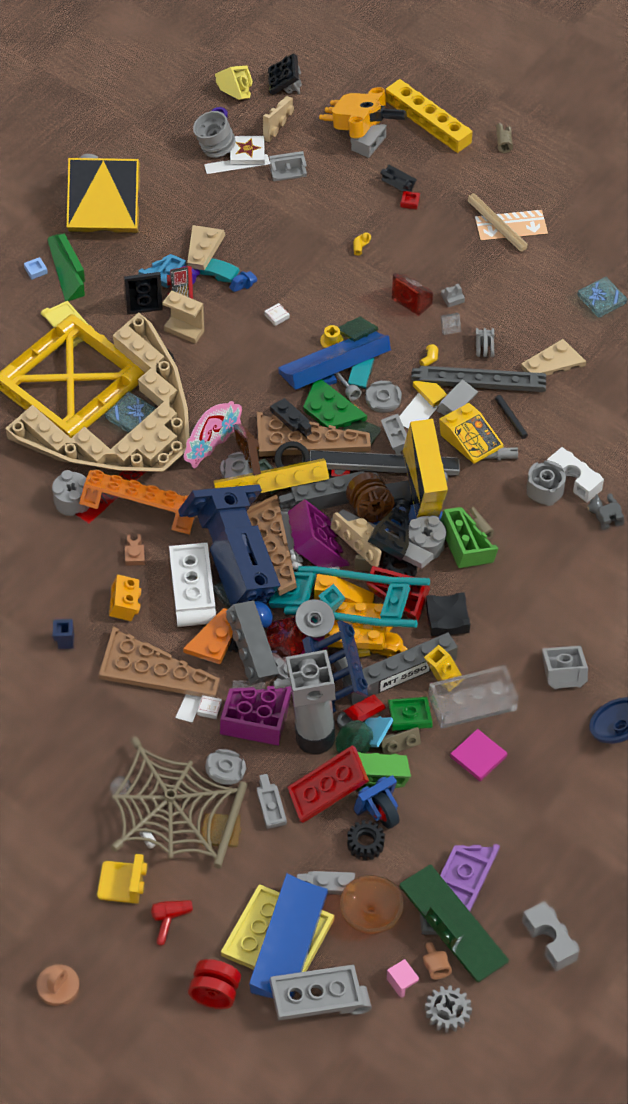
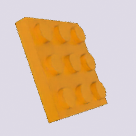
(365, 635)

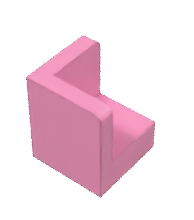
(401, 977)

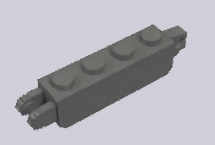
(320, 494)

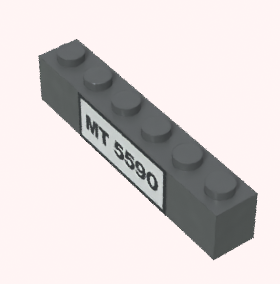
(400, 667)

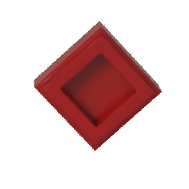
(410, 200)

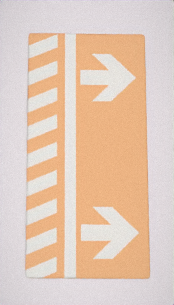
(522, 223)

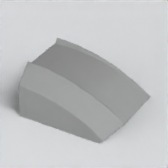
(565, 666)

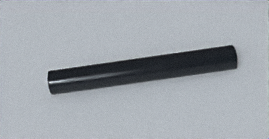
(508, 412)

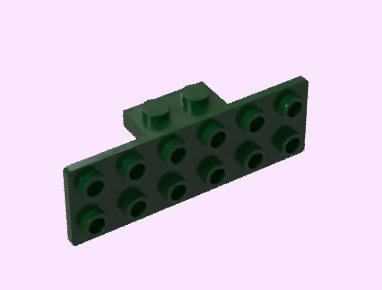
(454, 923)

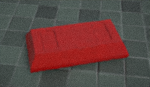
(365, 708)

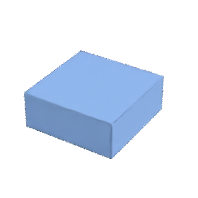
(35, 268)

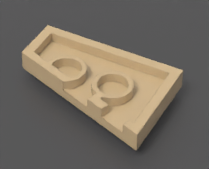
(203, 246)

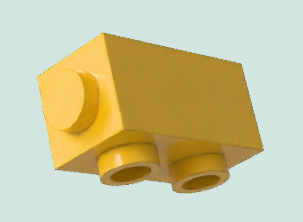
(442, 664)

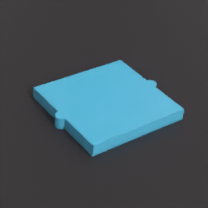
(379, 728)

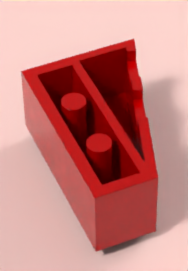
(416, 596)

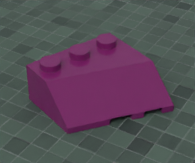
(314, 536)
(256, 713)

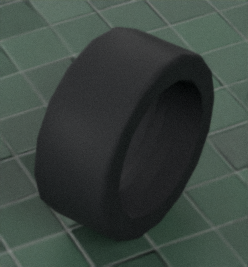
(292, 444)

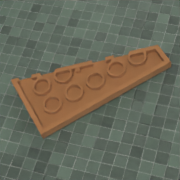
(275, 433)
(270, 523)
(150, 667)

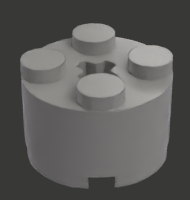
(546, 482)
(68, 491)
(428, 534)

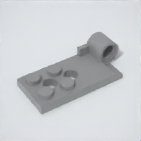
(338, 989)

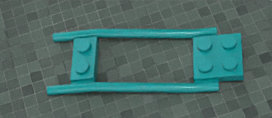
(392, 607)

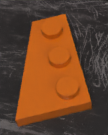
(212, 640)

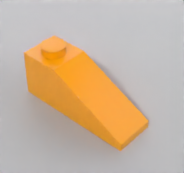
(350, 591)

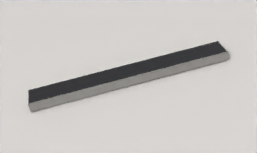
(375, 462)

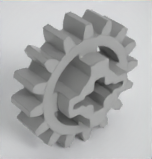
(441, 1015)

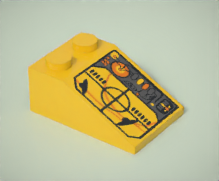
(469, 433)

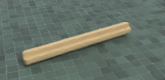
(497, 222)

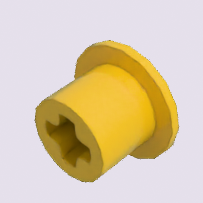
(331, 336)

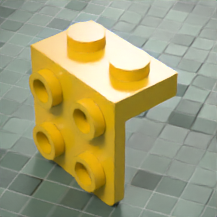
(122, 880)

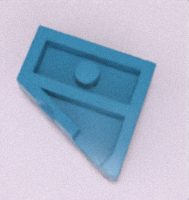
(164, 266)

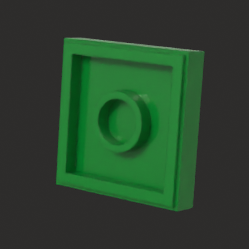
(410, 713)

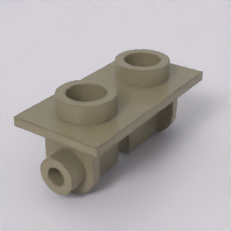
(402, 740)

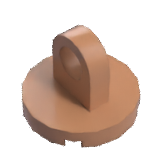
(58, 985)

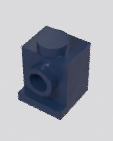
(64, 633)

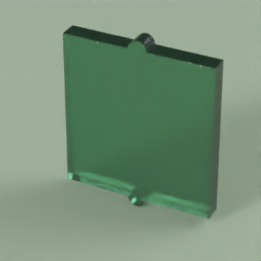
(357, 329)

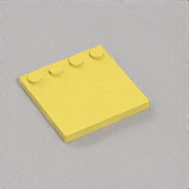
(249, 933)

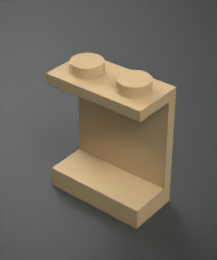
(185, 318)

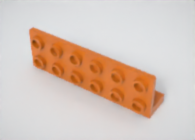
(133, 490)

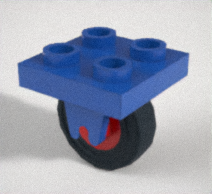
(379, 802)

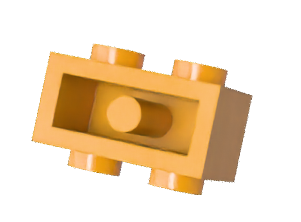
(124, 598)

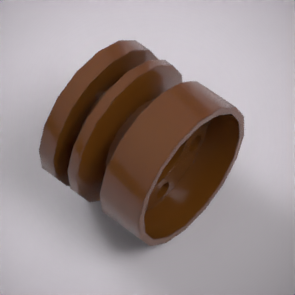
(369, 497)

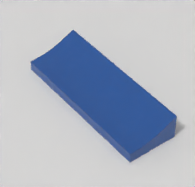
(334, 359)
(288, 933)

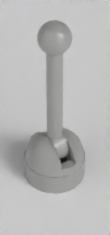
(351, 391)

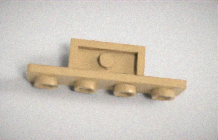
(356, 535)

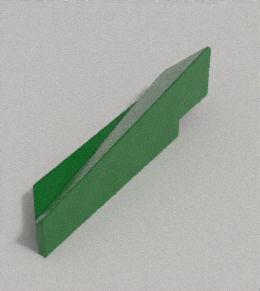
(67, 266)

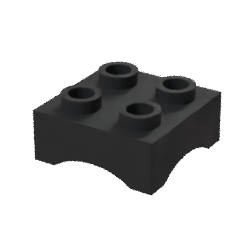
(447, 614)

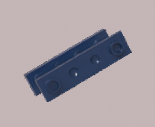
(346, 633)

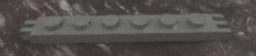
(481, 378)

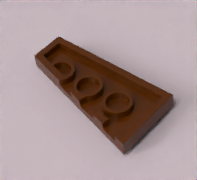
(248, 446)

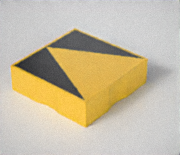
(103, 195)
(425, 468)

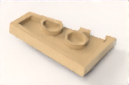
(277, 118)
(553, 359)

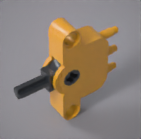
(360, 112)

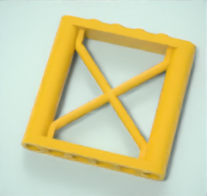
(66, 332)

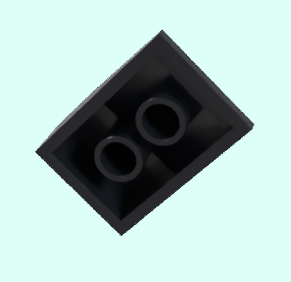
(143, 293)

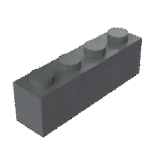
(252, 642)

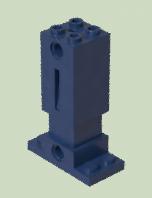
(236, 545)

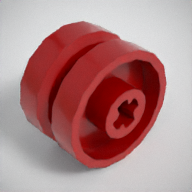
(214, 984)

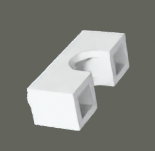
(587, 481)

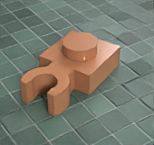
(134, 552)

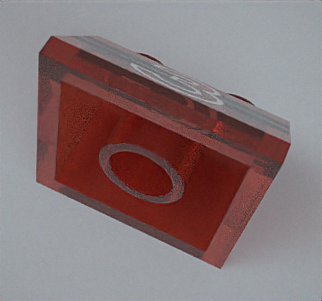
(411, 294)

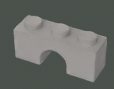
(543, 920)

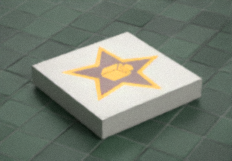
(248, 150)

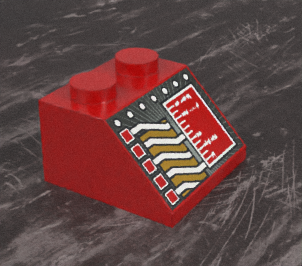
(181, 281)

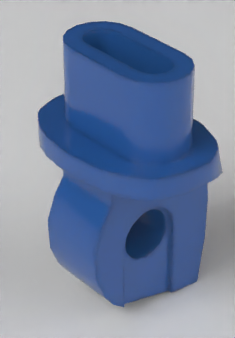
(244, 280)

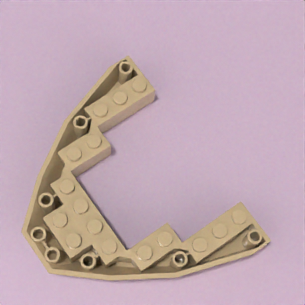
(152, 443)

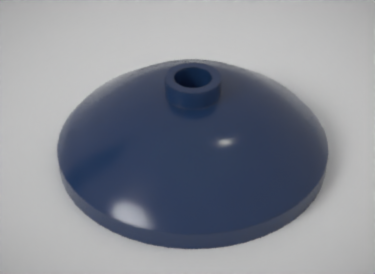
(611, 722)

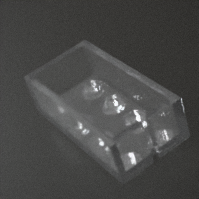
(473, 696)

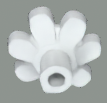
(295, 559)

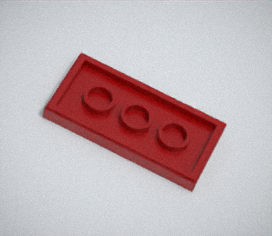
(328, 784)

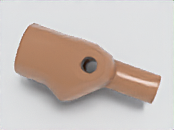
(436, 962)

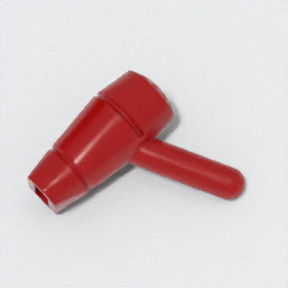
(166, 911)

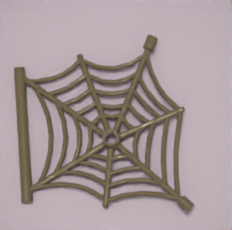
(169, 800)

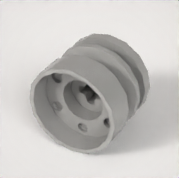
(214, 134)

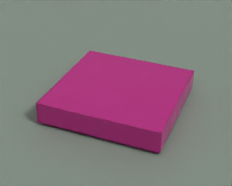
(478, 755)

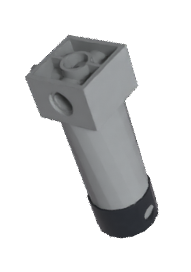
(312, 699)

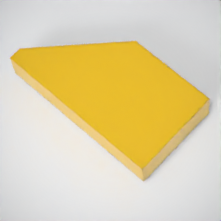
(430, 391)

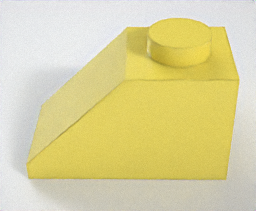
(235, 81)

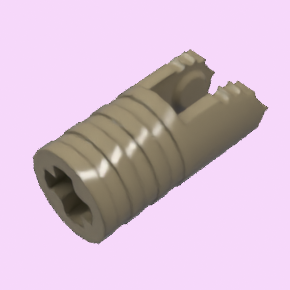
(504, 138)
(481, 524)

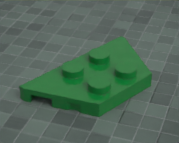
(330, 407)

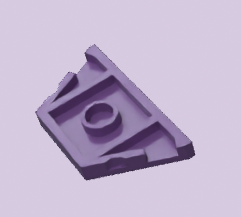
(467, 870)

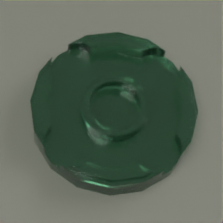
(354, 734)

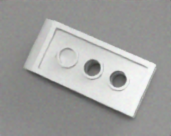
(192, 584)

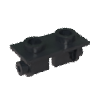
(398, 178)

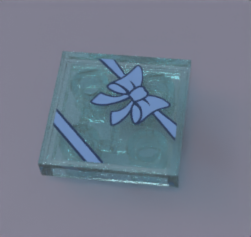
(602, 297)
(129, 412)

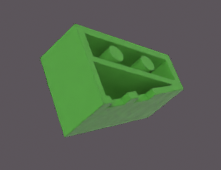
(466, 540)
(384, 765)

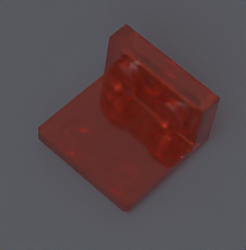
(286, 637)

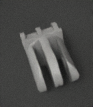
(484, 339)

